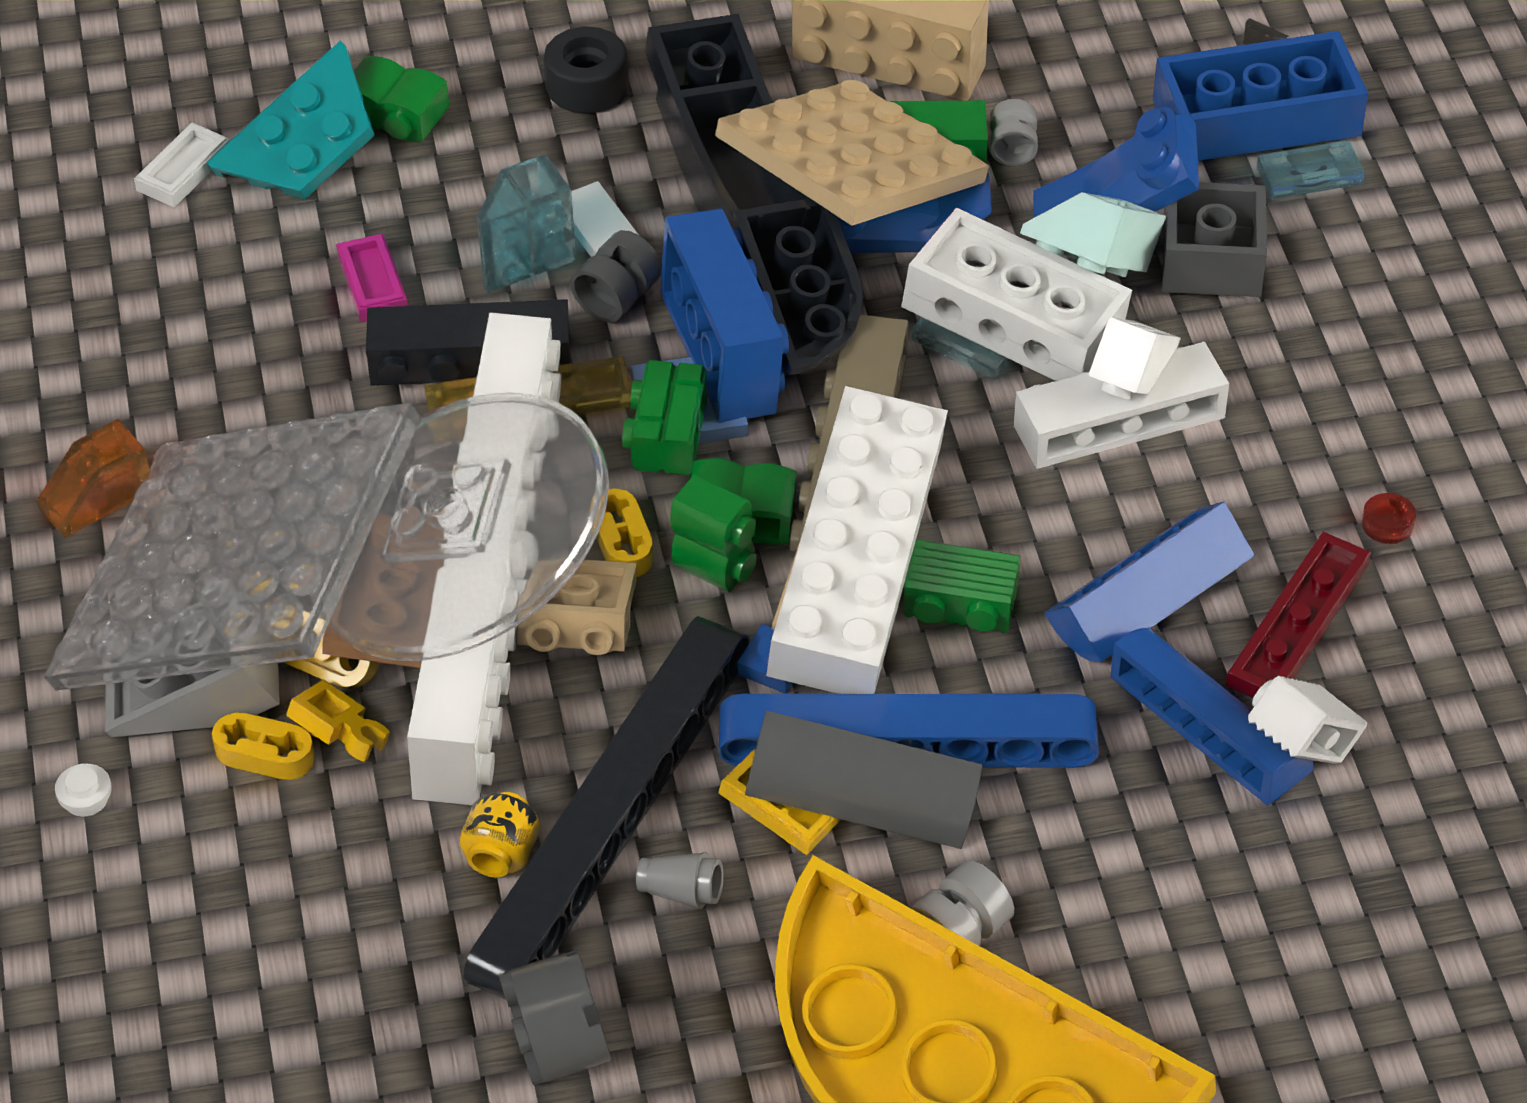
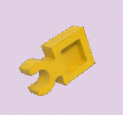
(334, 716)

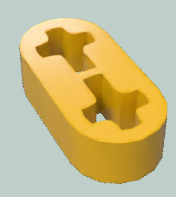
(630, 530)
(262, 747)

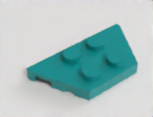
(302, 132)

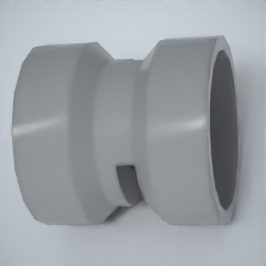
(1013, 132)

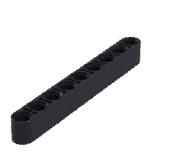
(608, 805)

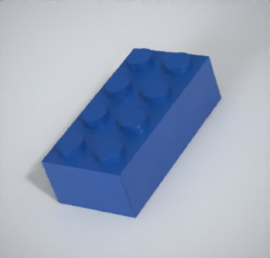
(1265, 94)
(723, 314)

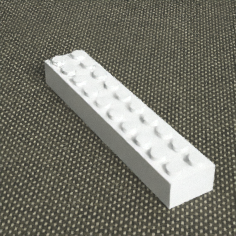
(460, 693)

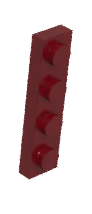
(1299, 614)

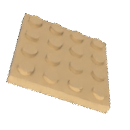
(852, 151)

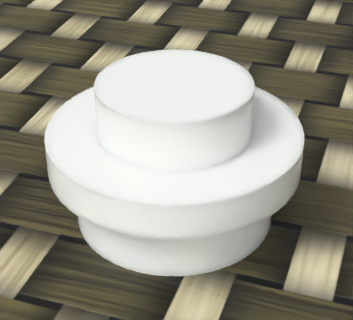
(83, 789)

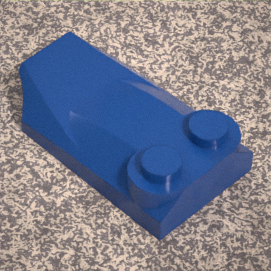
(1146, 170)
(914, 226)

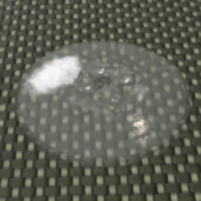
(520, 523)

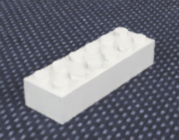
(857, 544)

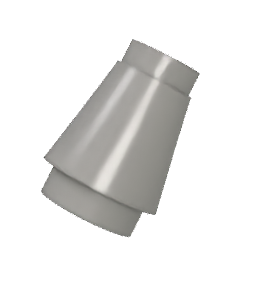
(682, 878)

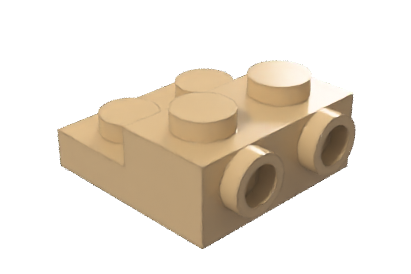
(586, 612)

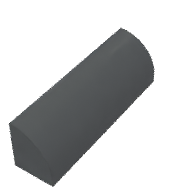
(863, 779)

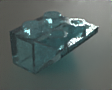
(525, 224)

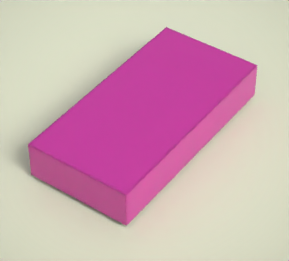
(370, 274)

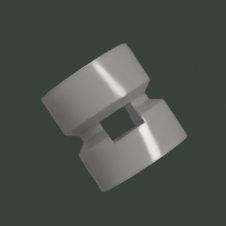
(968, 902)

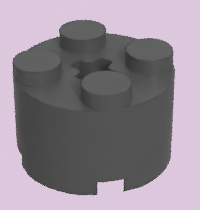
(555, 1017)

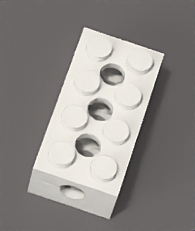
(1012, 296)

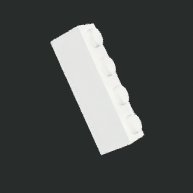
(1079, 419)

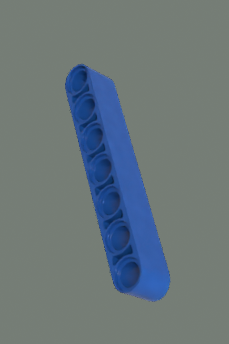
(970, 727)

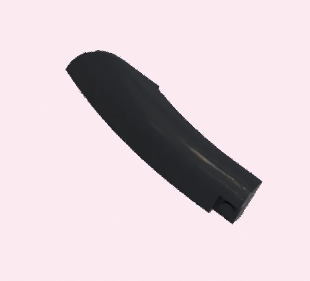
(796, 244)

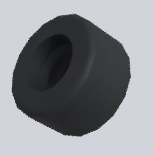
(586, 69)

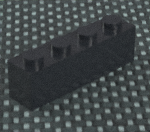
(446, 339)

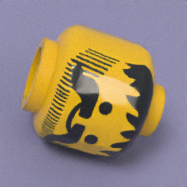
(499, 834)

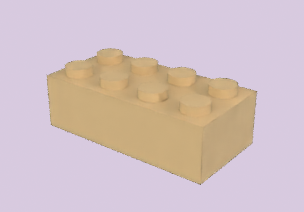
(902, 42)

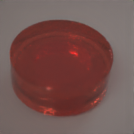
(1388, 518)

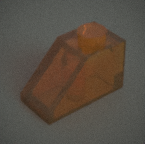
(94, 478)

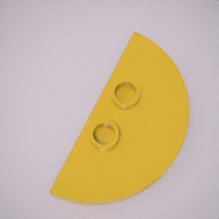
(916, 1014)

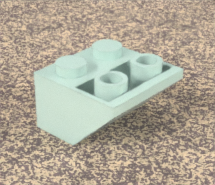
(1099, 233)

